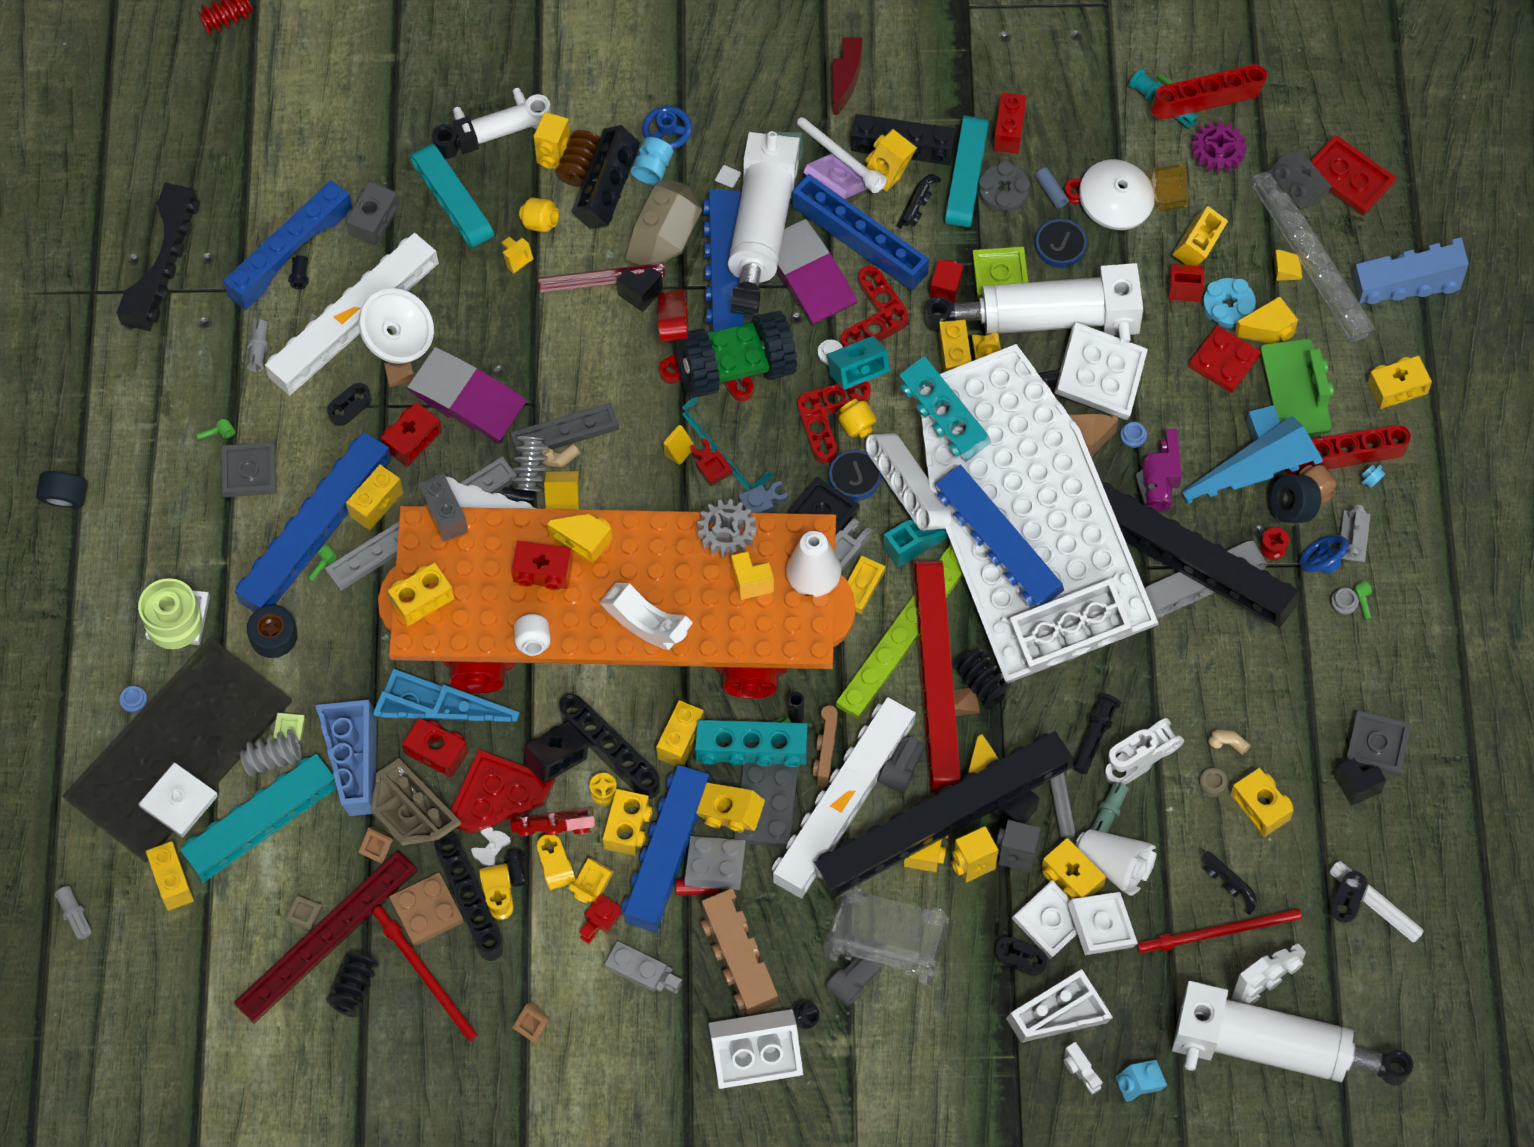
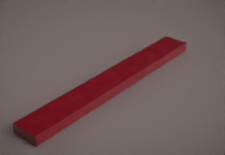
(325, 937)

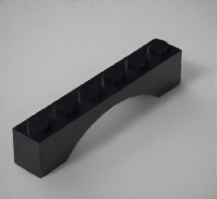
(142, 301)

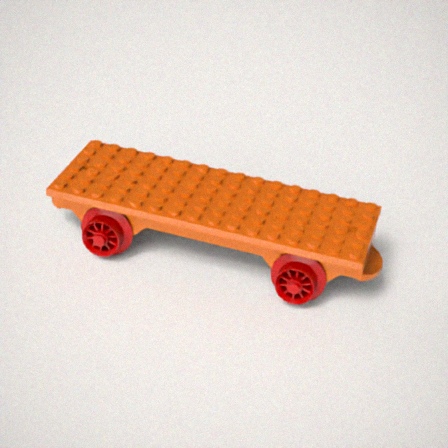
(651, 550)

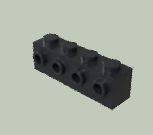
(933, 142)

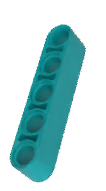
(967, 171)
(452, 195)

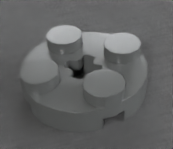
(1008, 175)

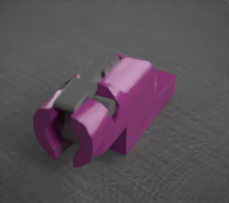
(1161, 474)

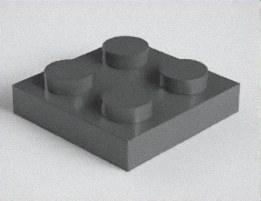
(249, 469)
(1378, 742)

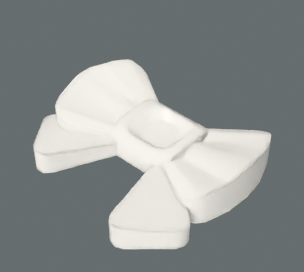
(497, 841)

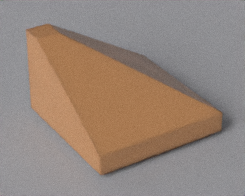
(398, 373)
(965, 702)
(376, 844)
(531, 1022)

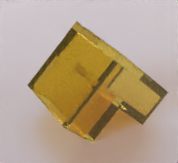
(1170, 187)

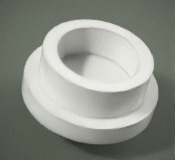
(827, 347)

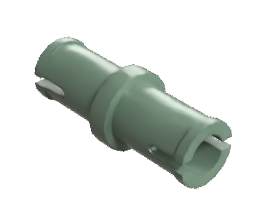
(1110, 807)

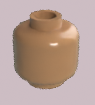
(1324, 480)

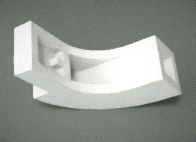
(643, 618)

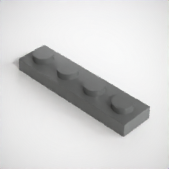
(571, 427)

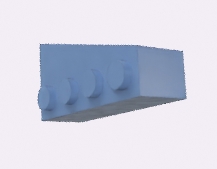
(352, 749)

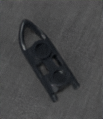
(919, 197)
(1234, 884)

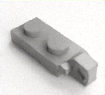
(641, 969)

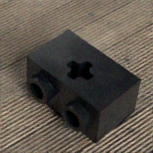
(556, 752)

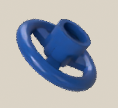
(667, 116)
(1327, 559)

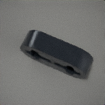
(347, 402)
(1356, 899)
(1023, 950)

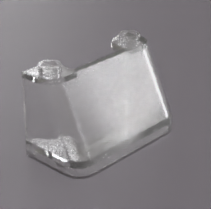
(887, 933)

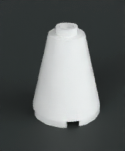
(813, 566)
(1118, 858)

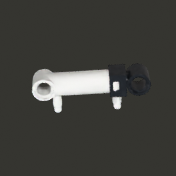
(470, 133)

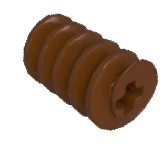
(577, 157)

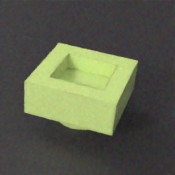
(290, 721)

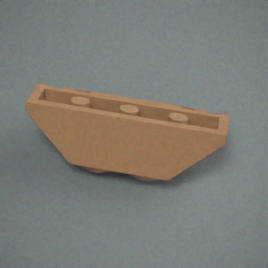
(1095, 429)

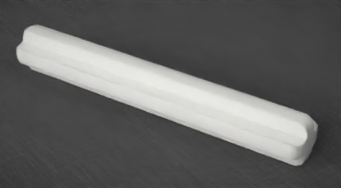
(1380, 904)

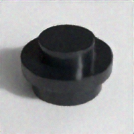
(806, 1014)

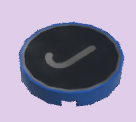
(1061, 243)
(855, 475)

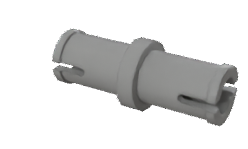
(257, 345)

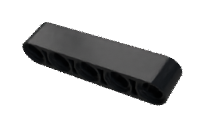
(612, 758)
(469, 908)

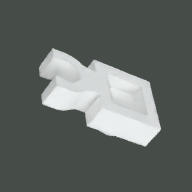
(1078, 1063)

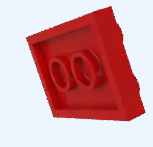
(1352, 174)

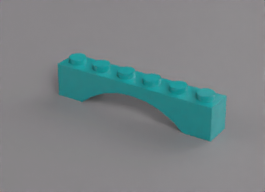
(908, 541)

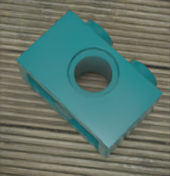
(858, 362)

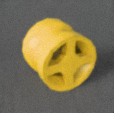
(603, 782)

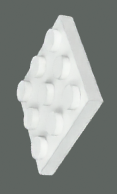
(1101, 371)

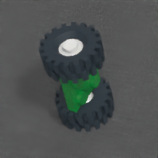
(736, 353)

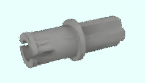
(73, 912)

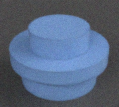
(1133, 435)
(133, 699)

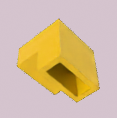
(562, 490)
(751, 580)

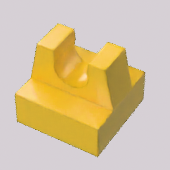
(516, 253)

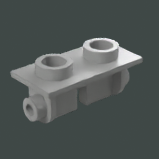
(1355, 529)

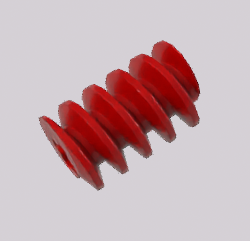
(223, 13)

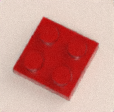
(1224, 359)

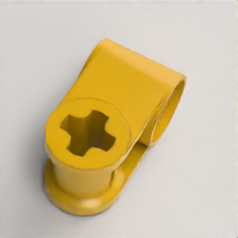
(555, 865)
(497, 887)

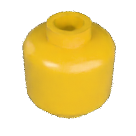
(539, 215)
(857, 419)

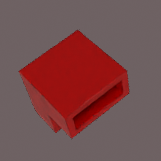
(1186, 283)

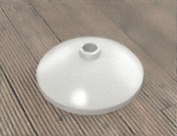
(1108, 202)
(406, 318)

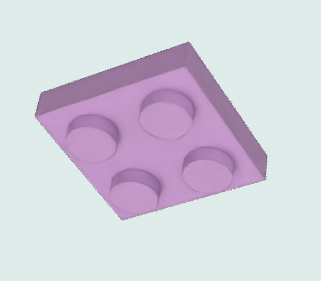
(836, 176)

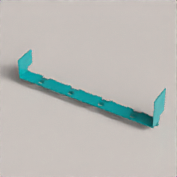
(713, 445)

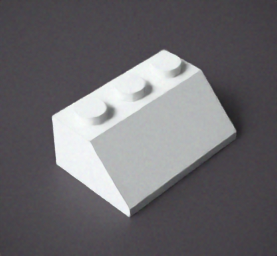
(755, 1048)

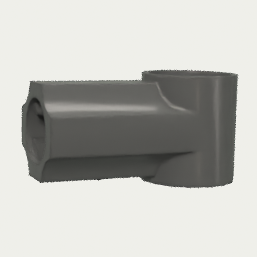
(900, 770)
(849, 983)

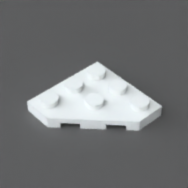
(1267, 974)

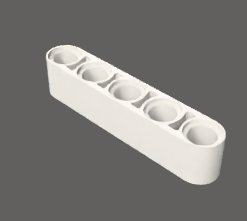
(907, 481)

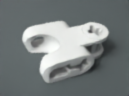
(1141, 751)

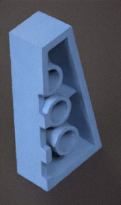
(1412, 274)

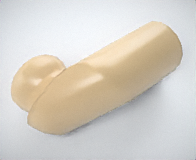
(560, 459)
(1228, 737)

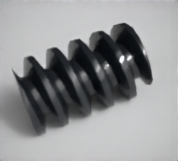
(981, 678)
(349, 983)

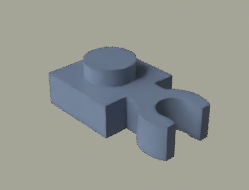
(762, 501)

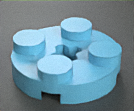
(1231, 289)

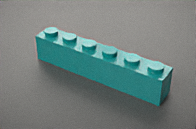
(258, 818)

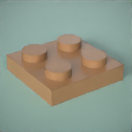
(426, 909)

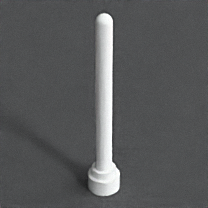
(873, 179)

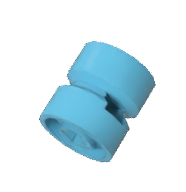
(651, 161)

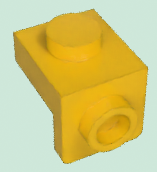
(591, 881)

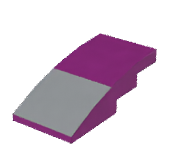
(812, 274)
(466, 394)

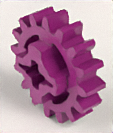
(1219, 147)

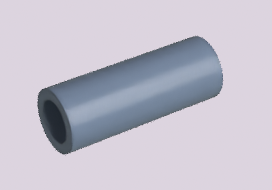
(1051, 188)

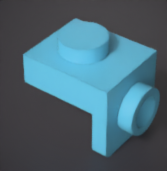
(1140, 1079)

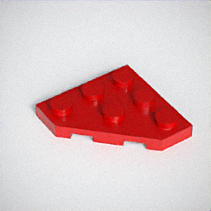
(497, 792)
(554, 823)

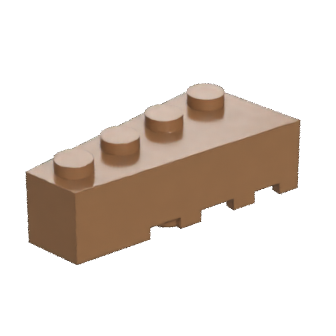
(738, 954)

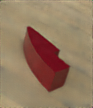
(846, 72)

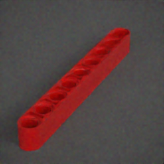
(936, 674)

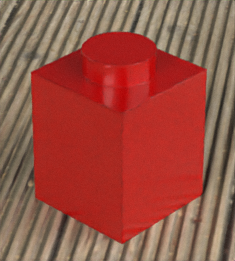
(946, 279)

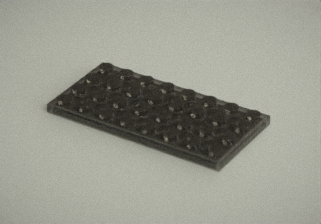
(196, 722)

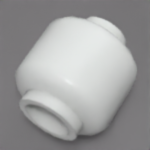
(532, 634)

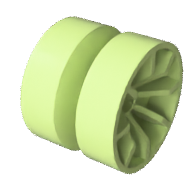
(170, 613)

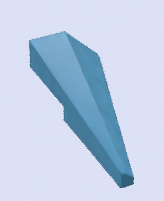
(1277, 450)
(417, 698)

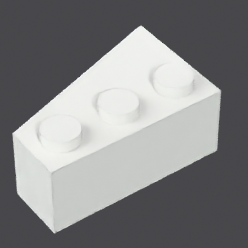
(1060, 1010)

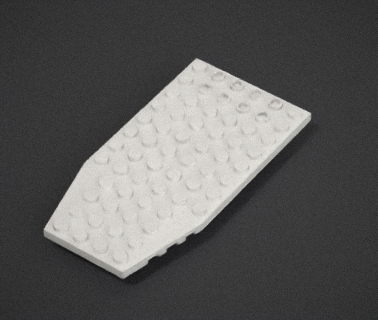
(1055, 500)

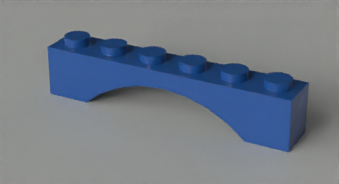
(254, 275)

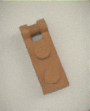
(826, 745)

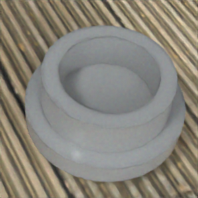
(1345, 601)

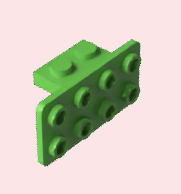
(1299, 383)

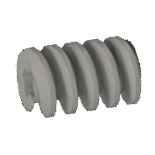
(529, 463)
(271, 754)

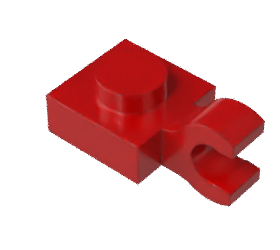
(602, 916)

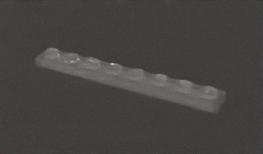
(1313, 257)

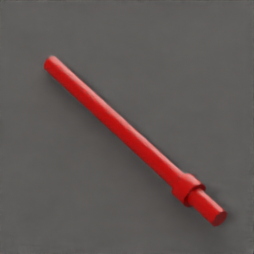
(394, 932)
(1167, 942)

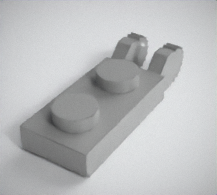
(846, 547)

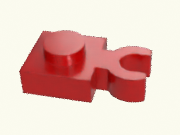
(711, 465)

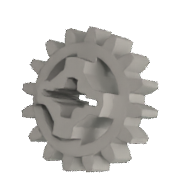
(725, 539)

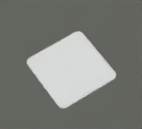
(728, 176)

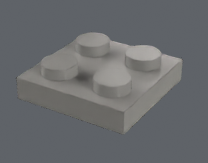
(715, 862)

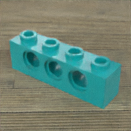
(924, 374)
(740, 733)

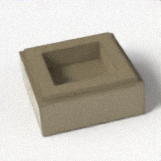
(303, 913)

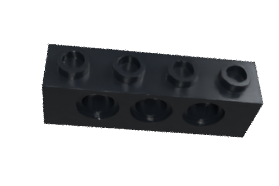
(605, 177)

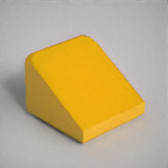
(1287, 266)
(677, 445)

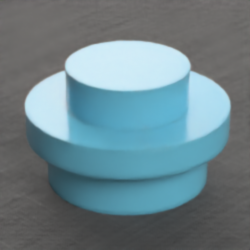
(1372, 475)

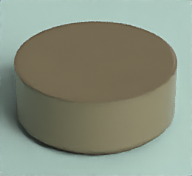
(1213, 782)

